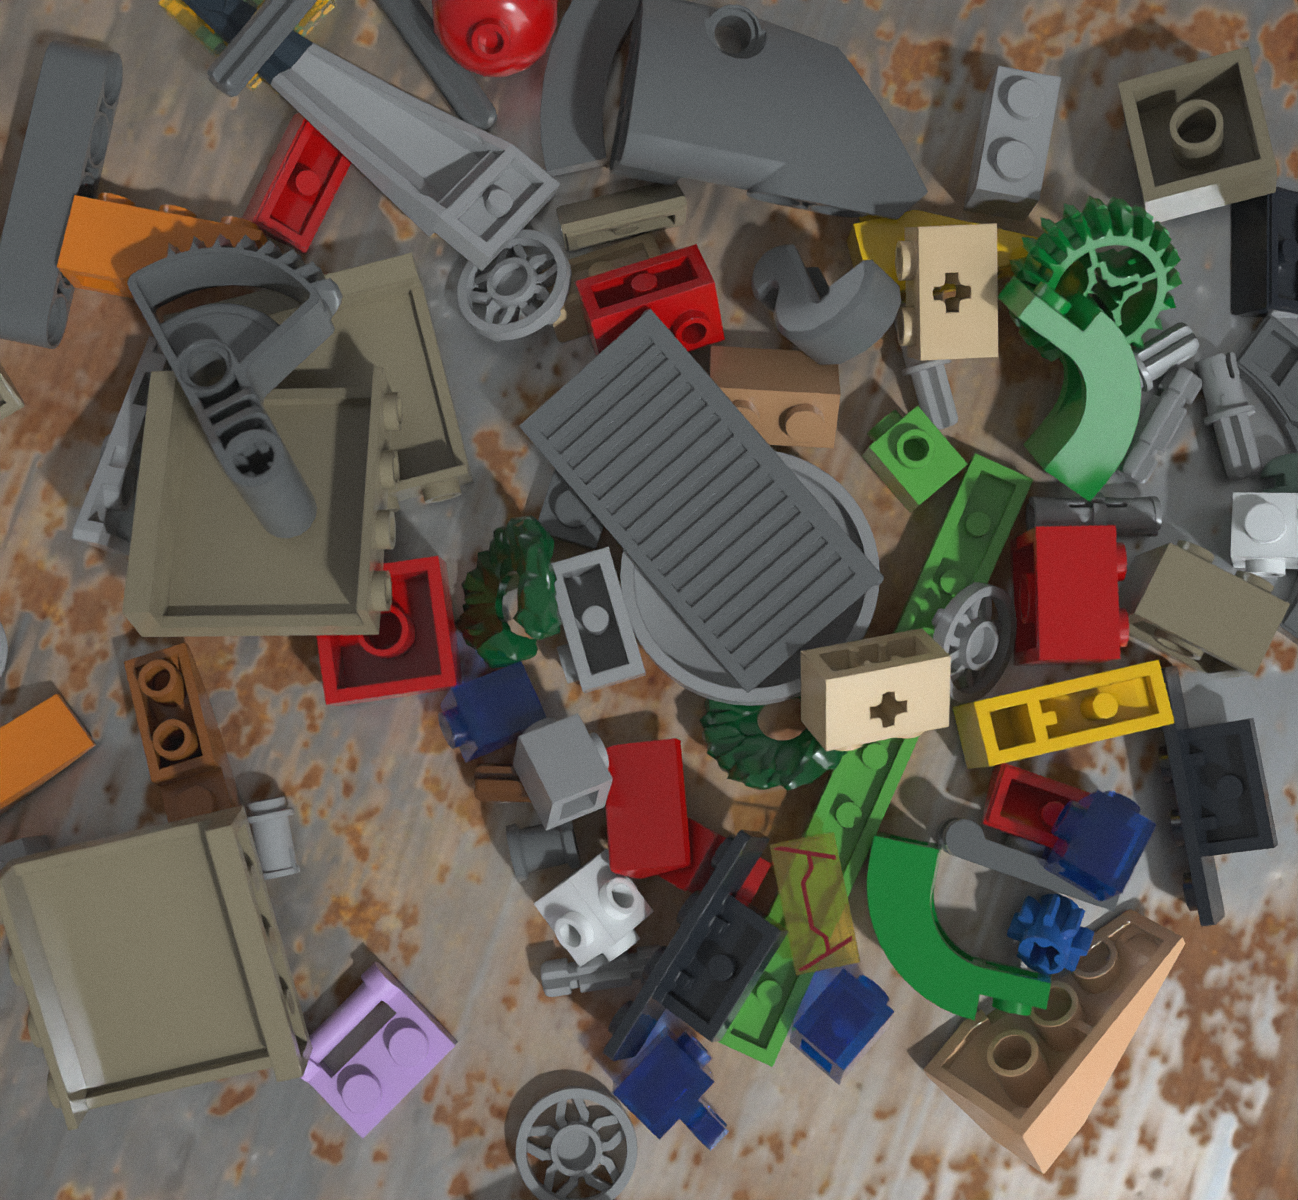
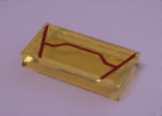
(814, 903)

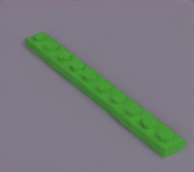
(867, 777)

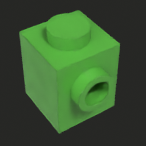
(911, 456)

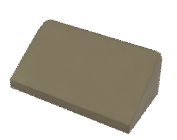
(621, 215)

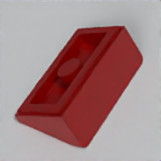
(297, 186)
(1026, 803)
(647, 809)

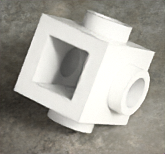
(594, 911)

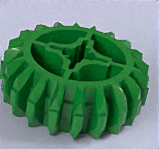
(1129, 283)

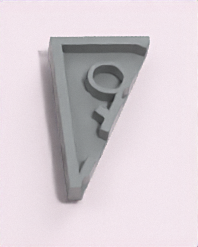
(110, 501)

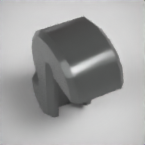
(823, 319)

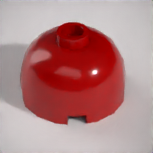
(495, 35)

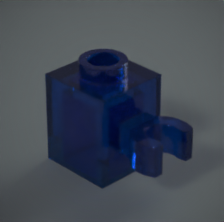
(667, 1086)

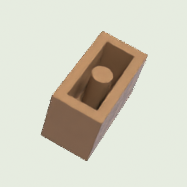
(780, 393)

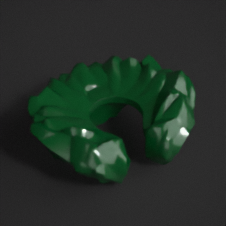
(515, 560)
(756, 758)

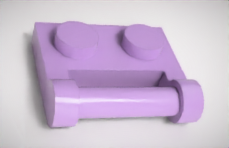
(387, 1063)

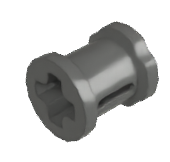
(540, 849)

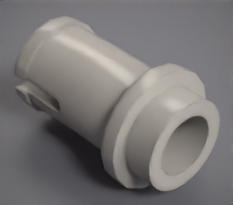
(273, 836)

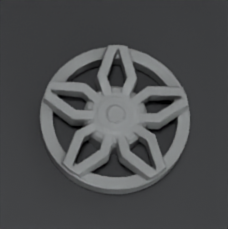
(514, 286)
(975, 639)
(576, 1145)

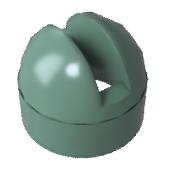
(1284, 473)

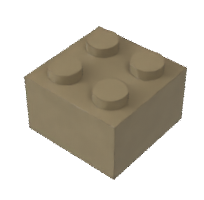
(1199, 135)
(1200, 611)

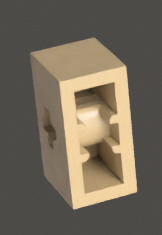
(964, 323)
(875, 689)

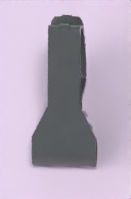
(250, 354)

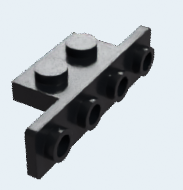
(1218, 797)
(710, 959)

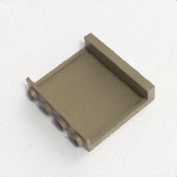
(386, 326)
(208, 562)
(152, 962)

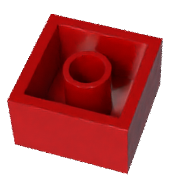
(1068, 595)
(413, 647)

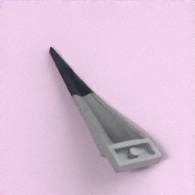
(427, 162)

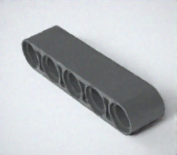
(58, 160)

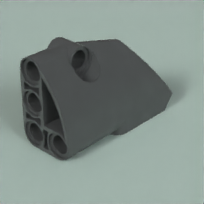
(771, 120)

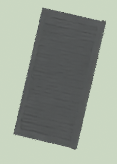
(700, 501)

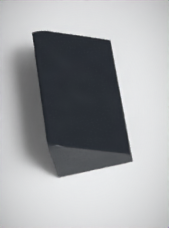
(1265, 255)

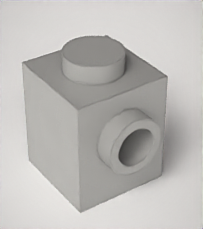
(562, 769)

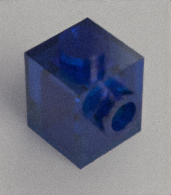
(489, 711)
(1099, 843)
(842, 1024)

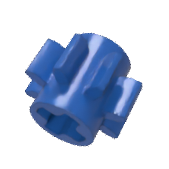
(1050, 933)

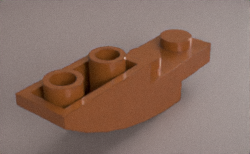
(180, 734)

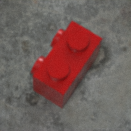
(671, 285)

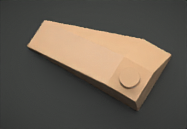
(1042, 1072)

